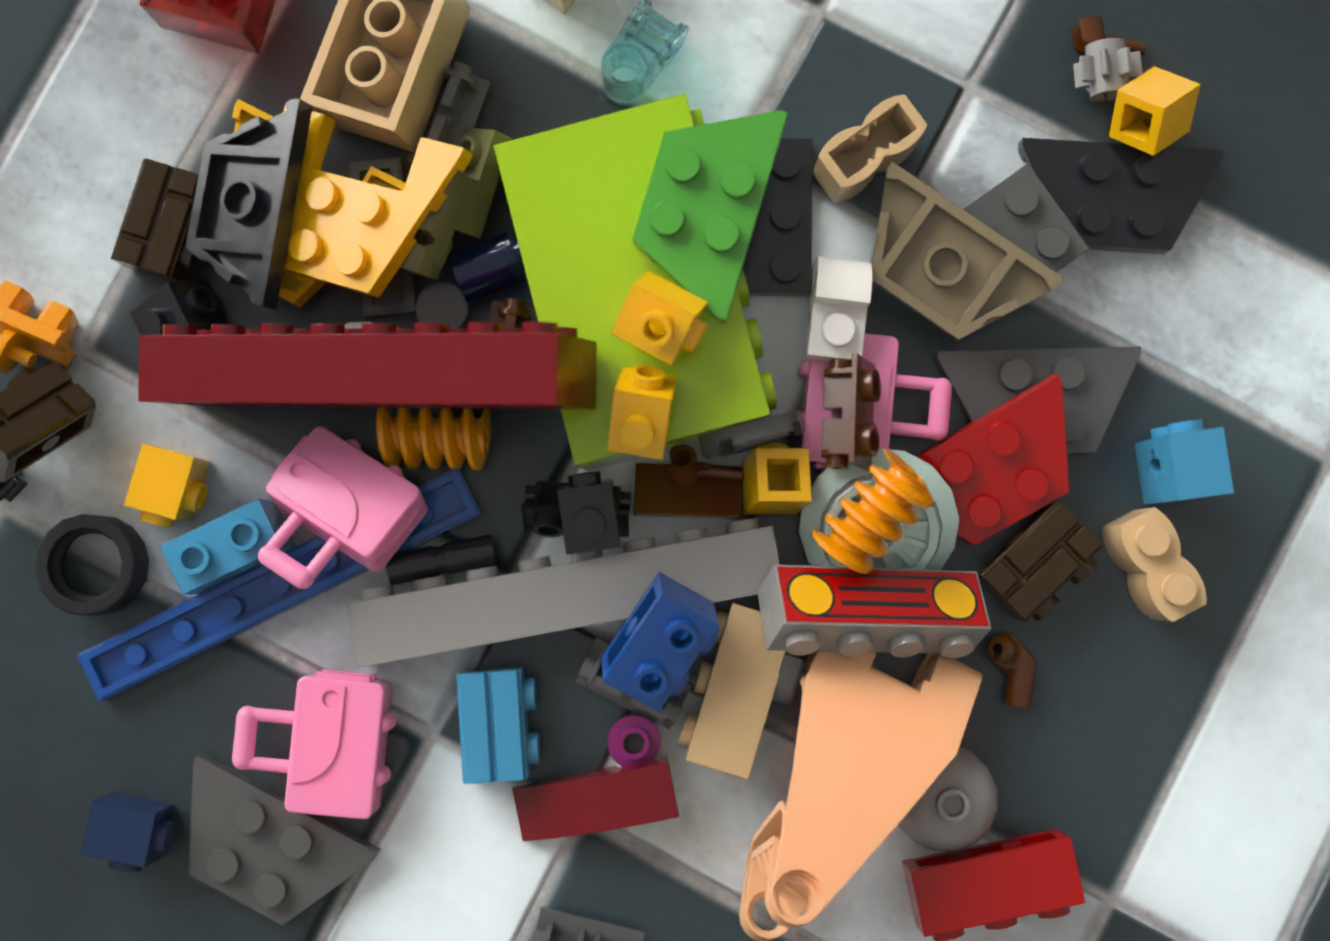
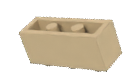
(735, 695)

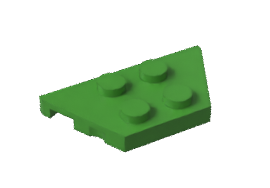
(708, 203)

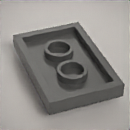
(1030, 219)

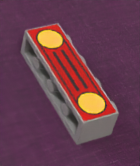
(872, 612)

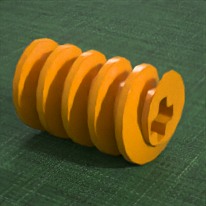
(433, 438)
(875, 515)

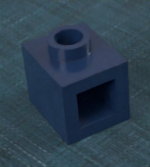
(128, 831)

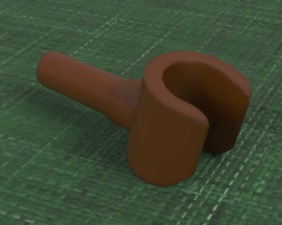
(1092, 29)
(690, 469)

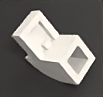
(838, 308)

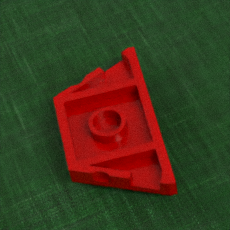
(1006, 461)

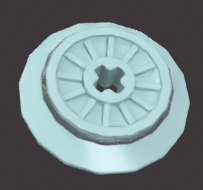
(924, 544)

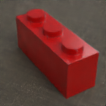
(993, 884)

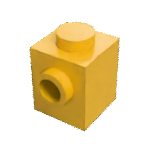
(1154, 110)
(661, 318)
(776, 480)
(167, 486)

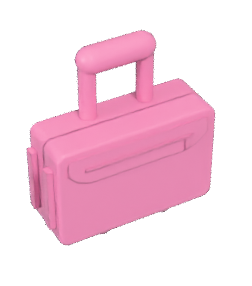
(882, 353)
(343, 500)
(335, 743)

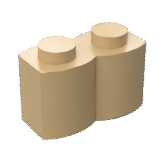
(857, 153)
(1157, 574)

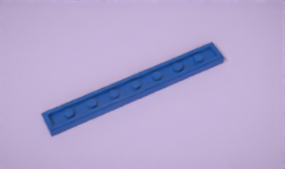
(251, 600)

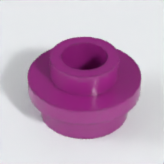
(633, 724)

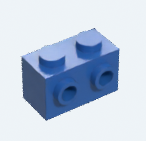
(660, 642)

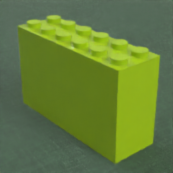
(575, 218)

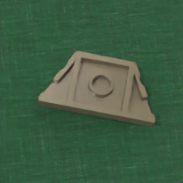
(949, 261)

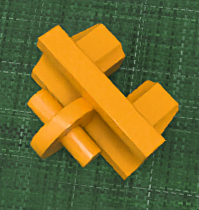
(25, 337)

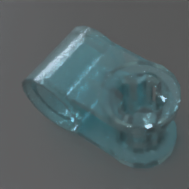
(644, 44)

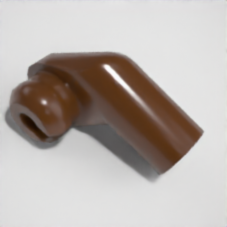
(1017, 664)

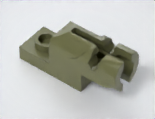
(463, 209)

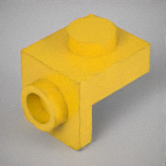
(641, 411)

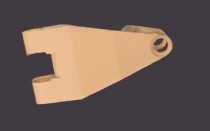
(857, 770)

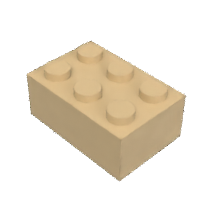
(385, 66)

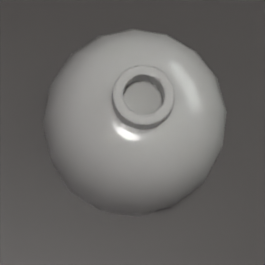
(955, 807)

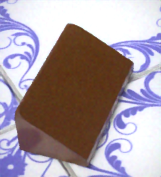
(661, 497)

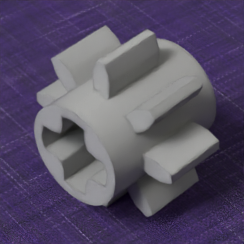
(1106, 68)

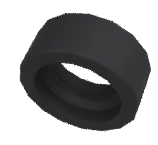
(51, 561)

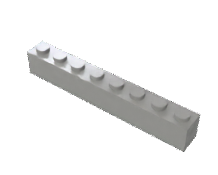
(554, 597)

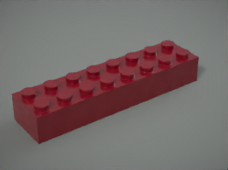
(370, 366)

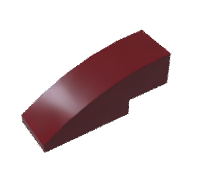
(596, 801)

